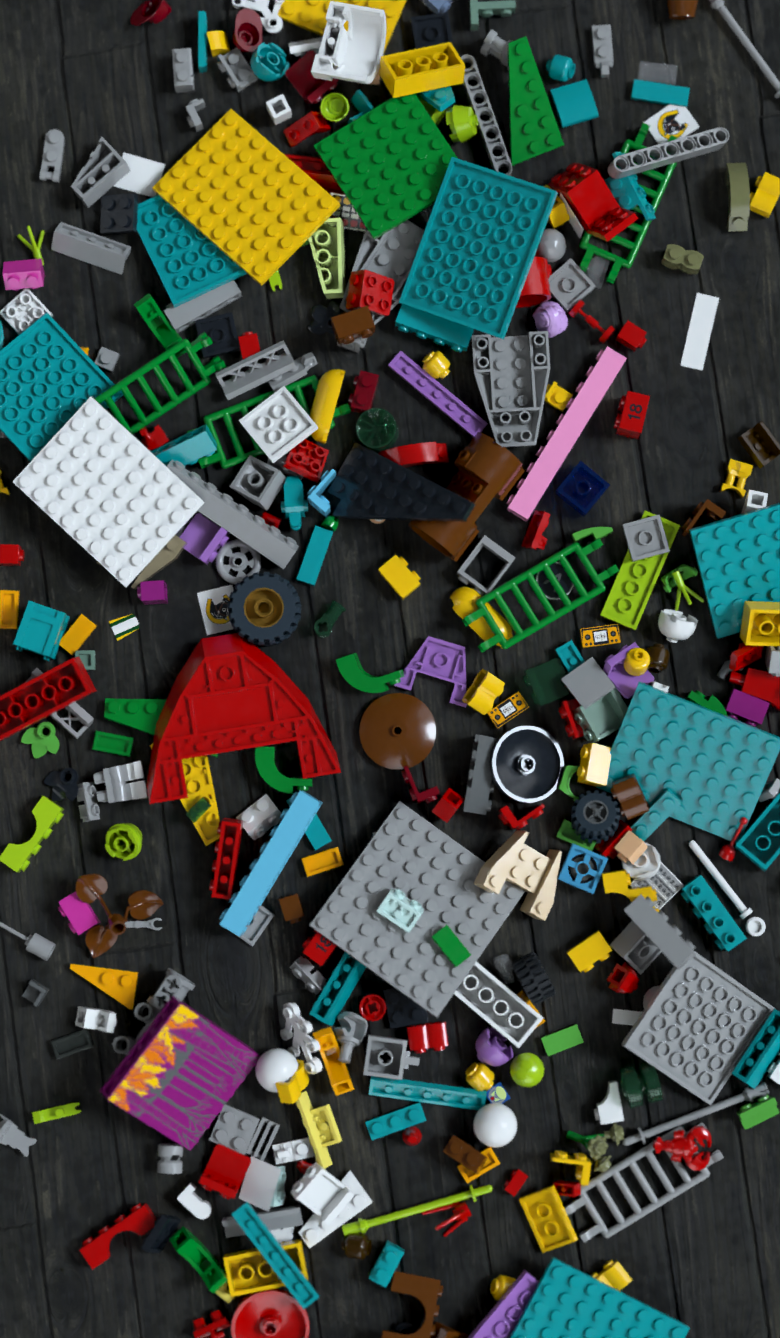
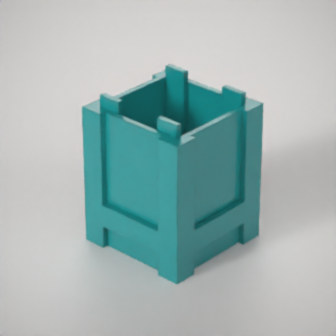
(41, 630)

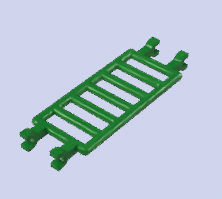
(641, 229)
(191, 348)
(243, 407)
(552, 615)

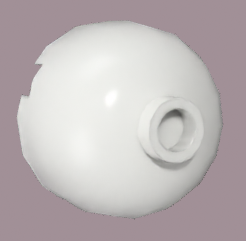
(676, 625)

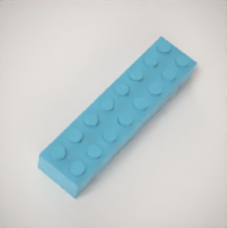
(271, 862)

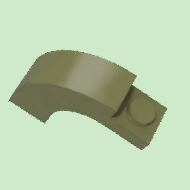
(739, 196)

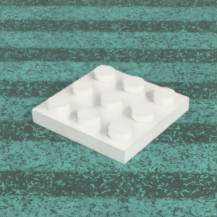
(278, 424)

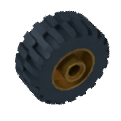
(264, 609)

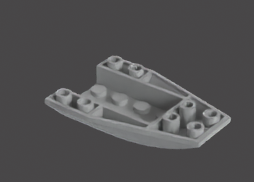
(388, 256)
(515, 369)

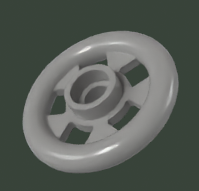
(226, 550)

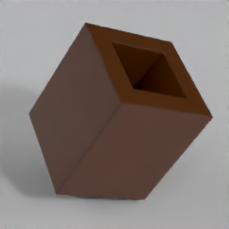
(292, 908)

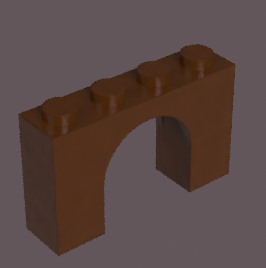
(427, 1292)

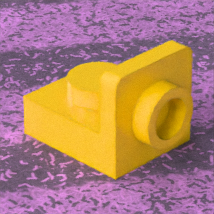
(557, 396)

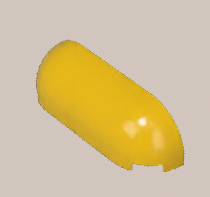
(325, 403)
(465, 604)

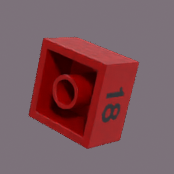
(632, 415)
(318, 948)

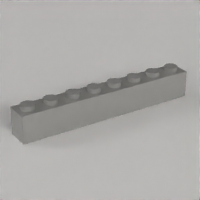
(237, 518)

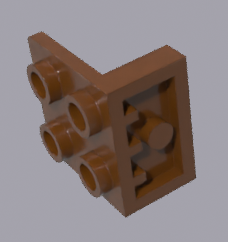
(710, 511)

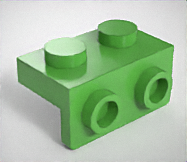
(758, 1112)

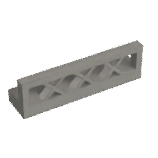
(257, 373)
(76, 710)
(274, 1219)

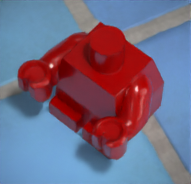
(153, 438)
(623, 979)

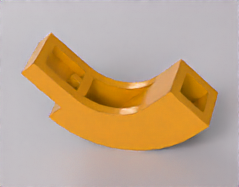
(336, 1070)

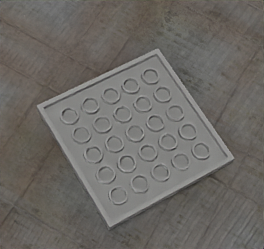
(698, 1027)

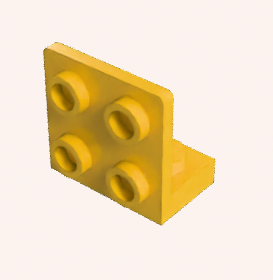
(582, 1168)

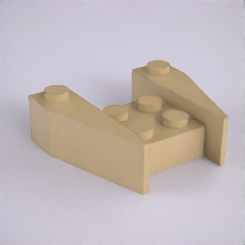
(525, 869)

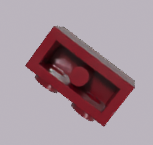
(365, 391)

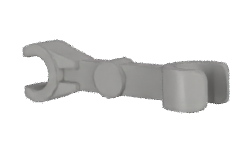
(139, 924)

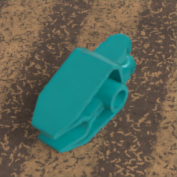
(294, 503)

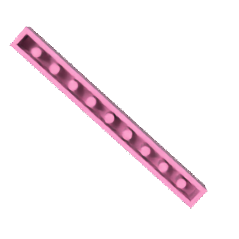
(566, 434)

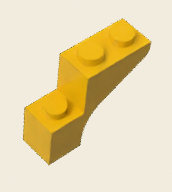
(618, 882)

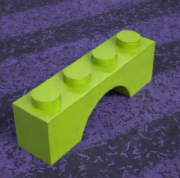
(46, 814)

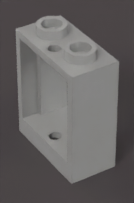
(496, 550)

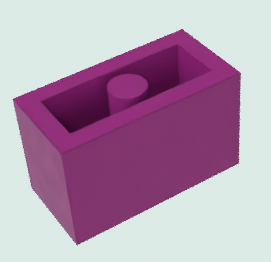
(153, 592)
(746, 707)

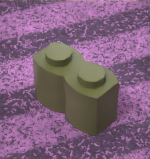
(679, 258)

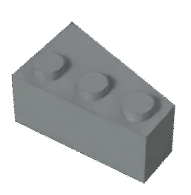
(100, 173)

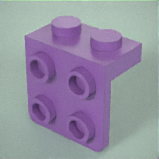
(204, 538)
(623, 681)

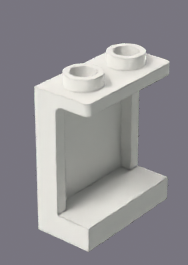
(322, 1193)

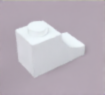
(610, 1108)

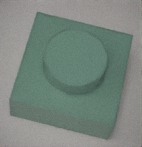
(87, 658)

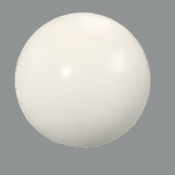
(275, 1066)
(495, 1125)

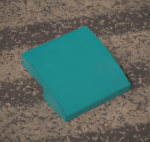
(574, 103)

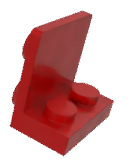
(572, 728)

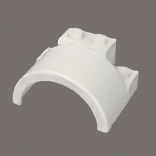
(351, 53)

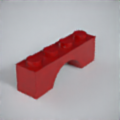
(98, 1249)

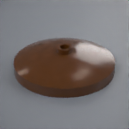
(411, 744)

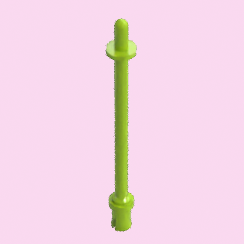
(363, 1225)

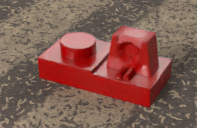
(533, 537)
(744, 656)
(607, 848)

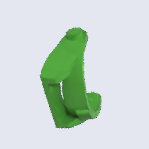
(687, 572)
(565, 780)

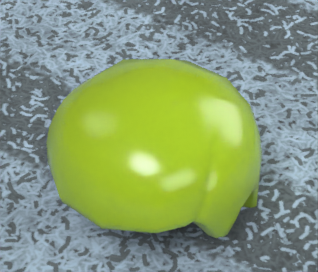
(334, 107)

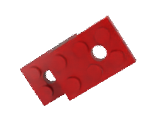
(592, 201)

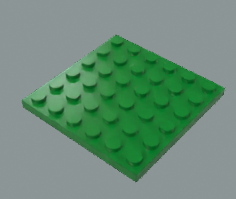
(388, 162)

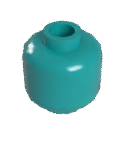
(560, 68)

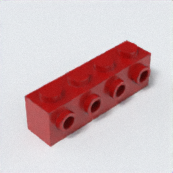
(227, 858)

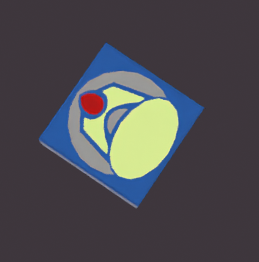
(497, 1094)

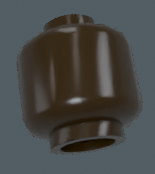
(658, 658)
(356, 1246)

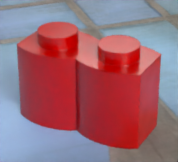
(427, 1036)

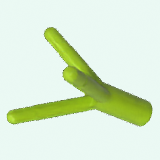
(34, 248)
(682, 587)

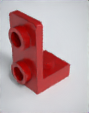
(305, 127)

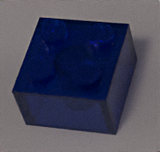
(582, 488)

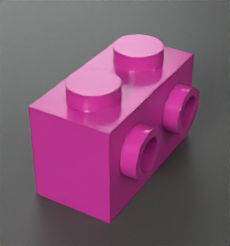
(23, 274)
(79, 913)

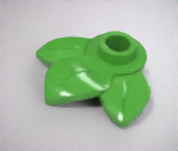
(40, 742)

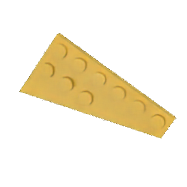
(199, 785)

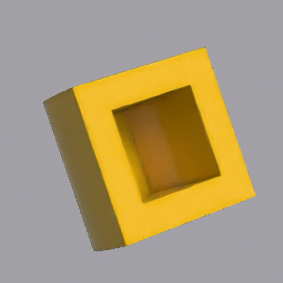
(218, 43)

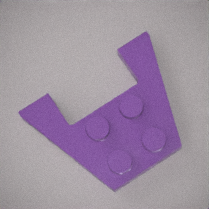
(442, 661)

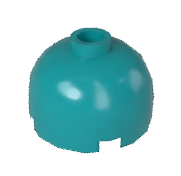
(269, 62)

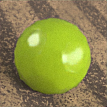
(527, 1070)

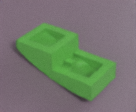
(596, 532)

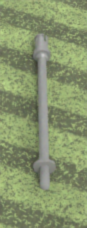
(719, 4)
(747, 1095)

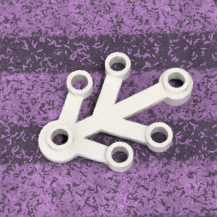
(262, 6)
(300, 1038)

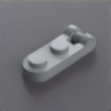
(52, 155)

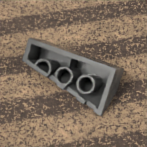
(479, 777)

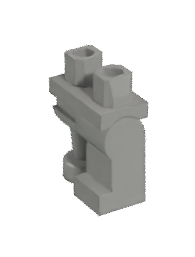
(495, 46)

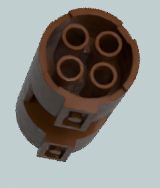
(483, 474)

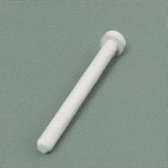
(720, 880)

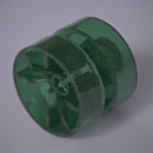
(377, 429)
(635, 1085)

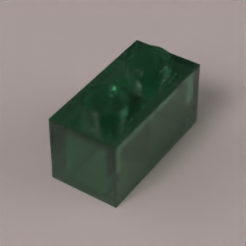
(198, 810)

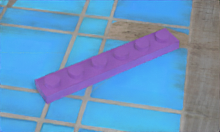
(437, 394)

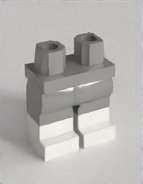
(116, 786)

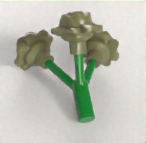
(597, 1145)

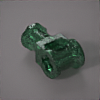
(329, 619)

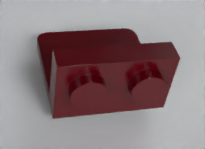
(303, 81)
(429, 795)

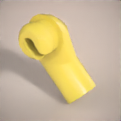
(223, 1293)

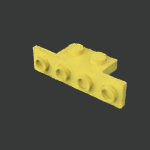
(320, 1128)

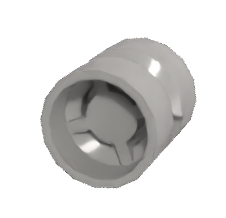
(170, 1158)

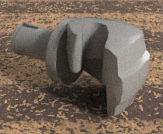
(350, 1033)

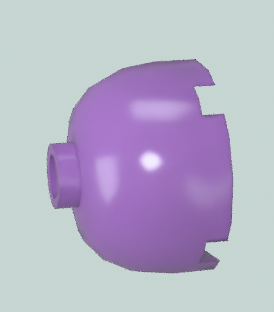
(492, 1048)

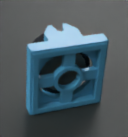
(581, 868)

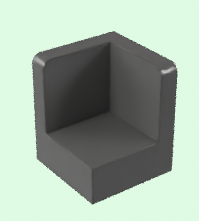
(35, 992)

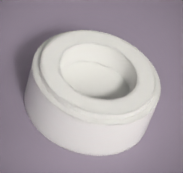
(755, 926)

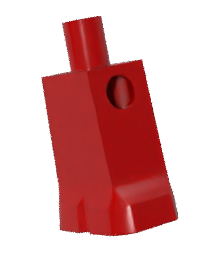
(759, 684)

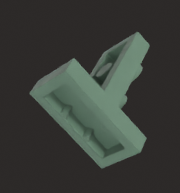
(488, 9)

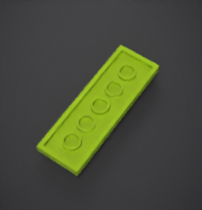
(636, 582)

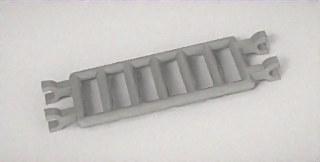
(655, 1202)

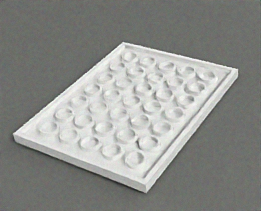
(108, 491)

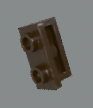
(760, 444)

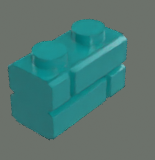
(386, 1263)

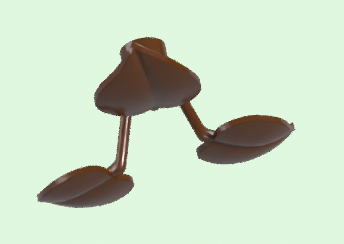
(101, 938)

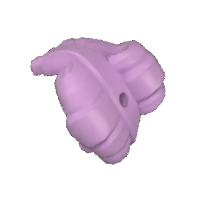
(550, 318)

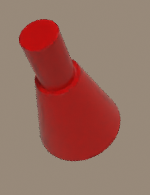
(412, 1136)

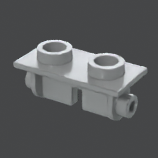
(90, 809)
(313, 982)

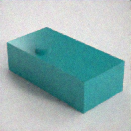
(762, 839)

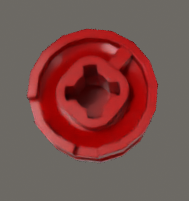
(372, 1007)

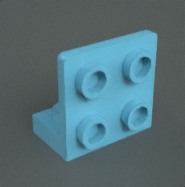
(321, 503)

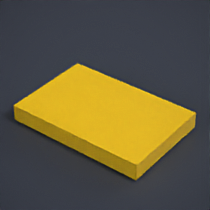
(548, 1219)

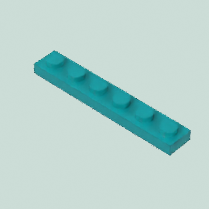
(427, 1093)
(275, 1255)

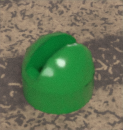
(330, 523)

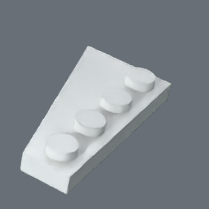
(316, 1229)

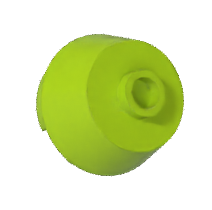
(462, 123)
(123, 841)

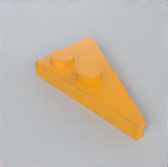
(116, 983)

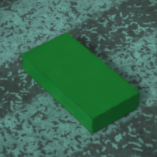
(112, 743)
(451, 946)

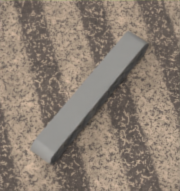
(485, 109)
(660, 154)

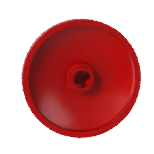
(270, 1315)

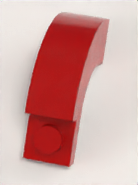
(417, 454)

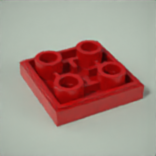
(307, 460)

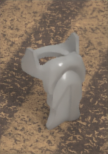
(14, 1137)

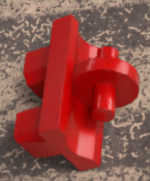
(219, 1323)

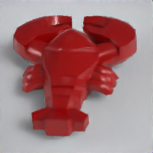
(686, 1147)

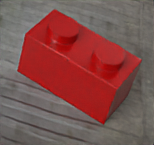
(516, 1181)
(567, 1188)

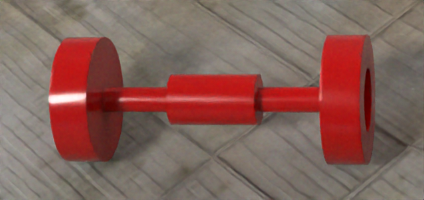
(591, 321)

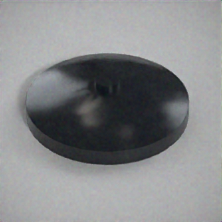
(526, 764)

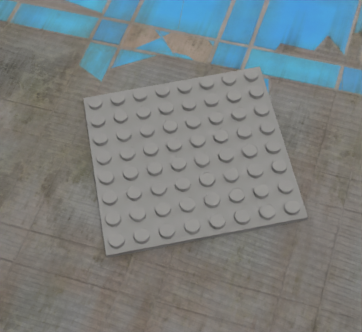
(437, 874)

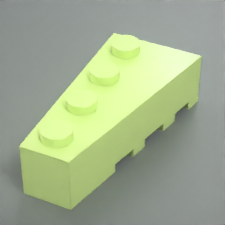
(329, 257)

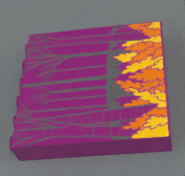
(180, 1073)

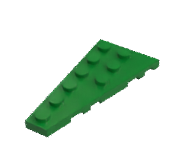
(530, 113)
(136, 713)

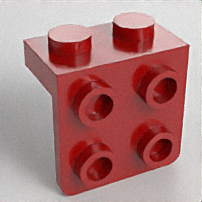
(370, 290)
(507, 817)
(225, 1171)

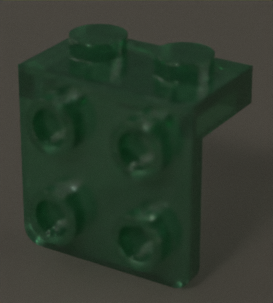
(546, 682)

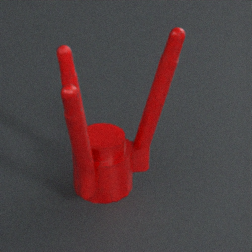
(460, 1213)

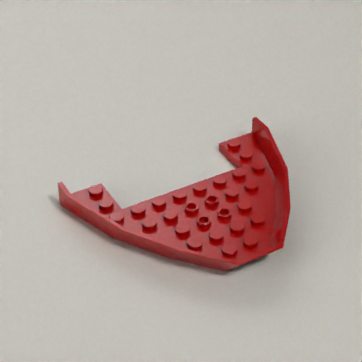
(232, 701)

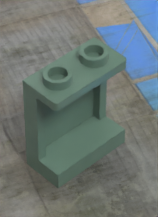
(602, 716)

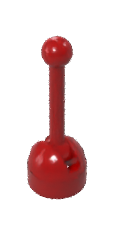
(727, 851)

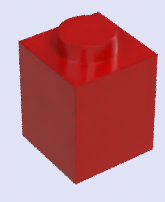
(632, 336)
(249, 344)
(11, 555)
(448, 805)

